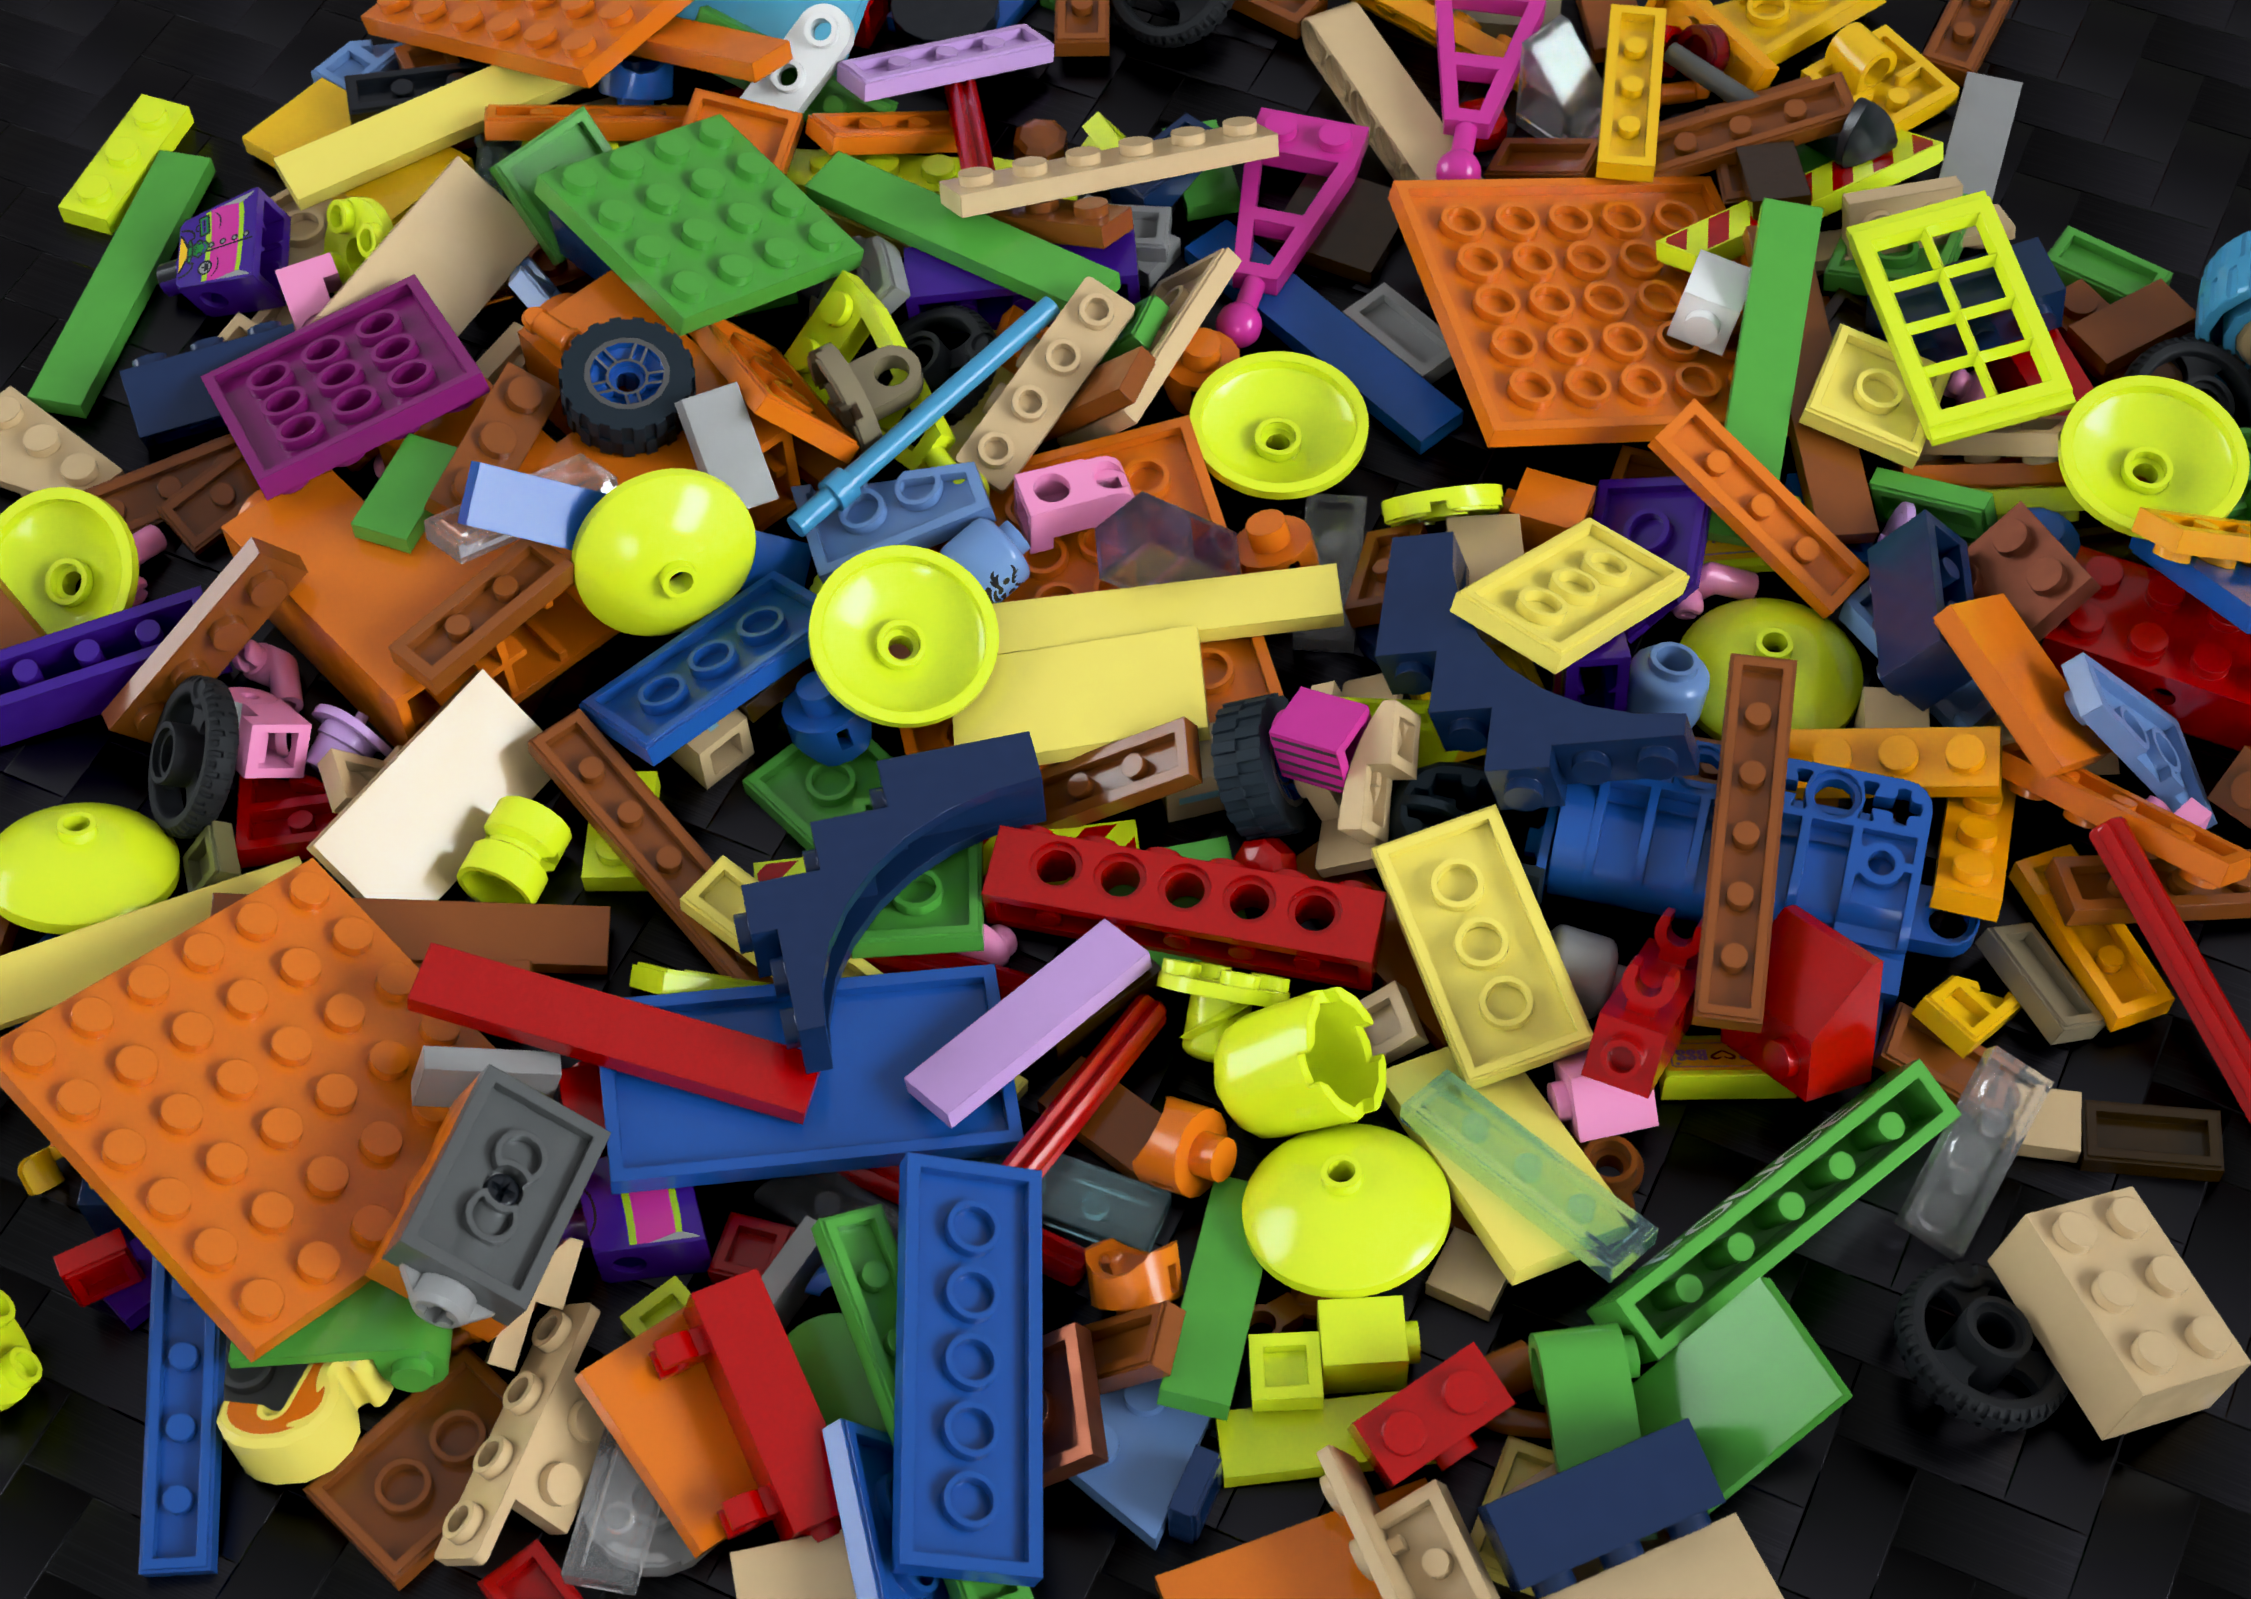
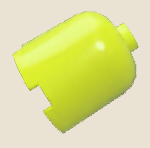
(1300, 1065)

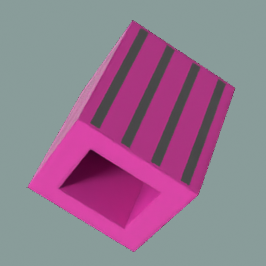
(1318, 737)

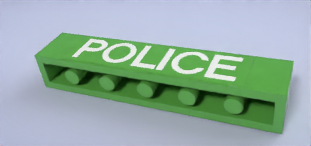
(1777, 1210)

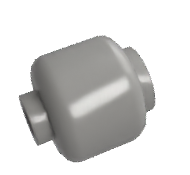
(1591, 965)

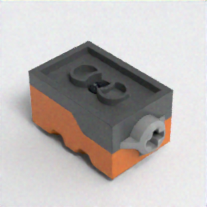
(488, 1205)

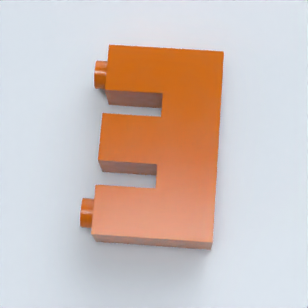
(370, 595)

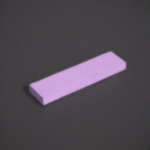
(944, 62)
(1027, 1023)

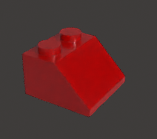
(1816, 1009)

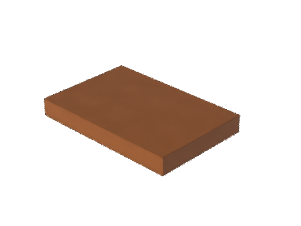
(412, 1469)

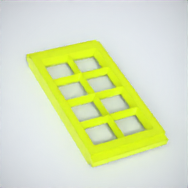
(1996, 409)

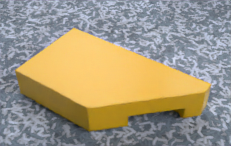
(1964, 1014)

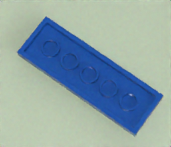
(968, 1373)

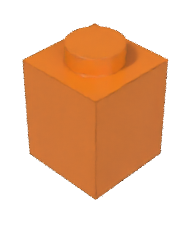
(1548, 505)

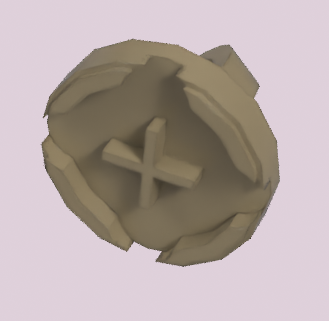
(854, 389)

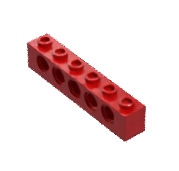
(1209, 931)

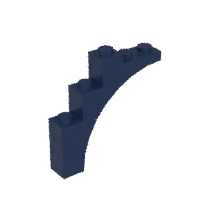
(1478, 702)
(862, 860)

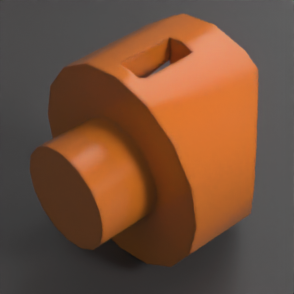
(1200, 359)
(1275, 543)
(1186, 1150)
(1132, 1278)

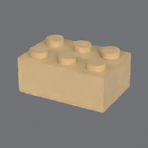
(2118, 1312)

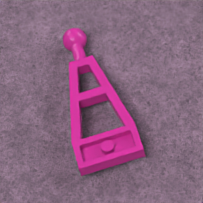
(1498, 71)
(1307, 147)

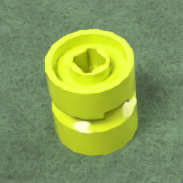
(517, 853)

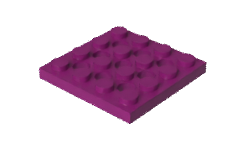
(344, 386)

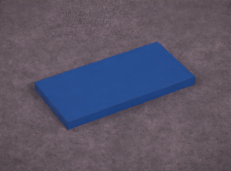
(858, 1108)

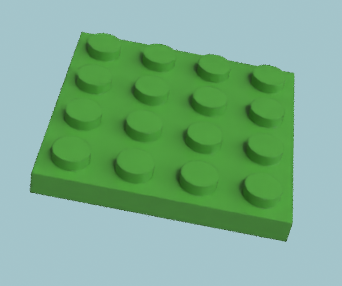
(698, 223)

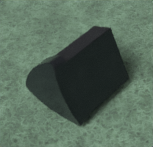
(1863, 137)

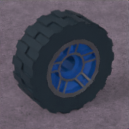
(633, 356)
(1248, 773)

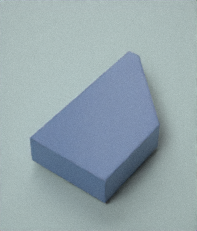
(355, 59)
(531, 284)

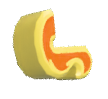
(312, 1428)

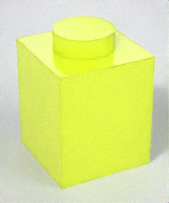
(1366, 1344)

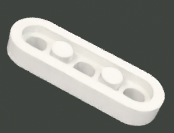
(812, 58)

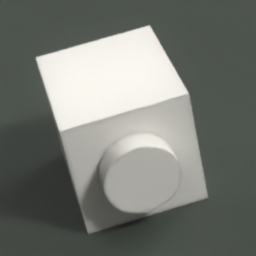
(1710, 303)

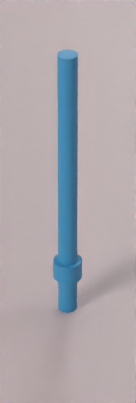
(843, 485)

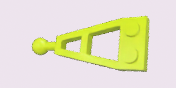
(846, 320)

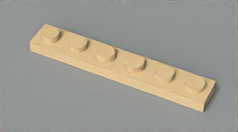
(1094, 170)

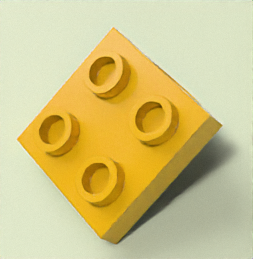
(1887, 73)

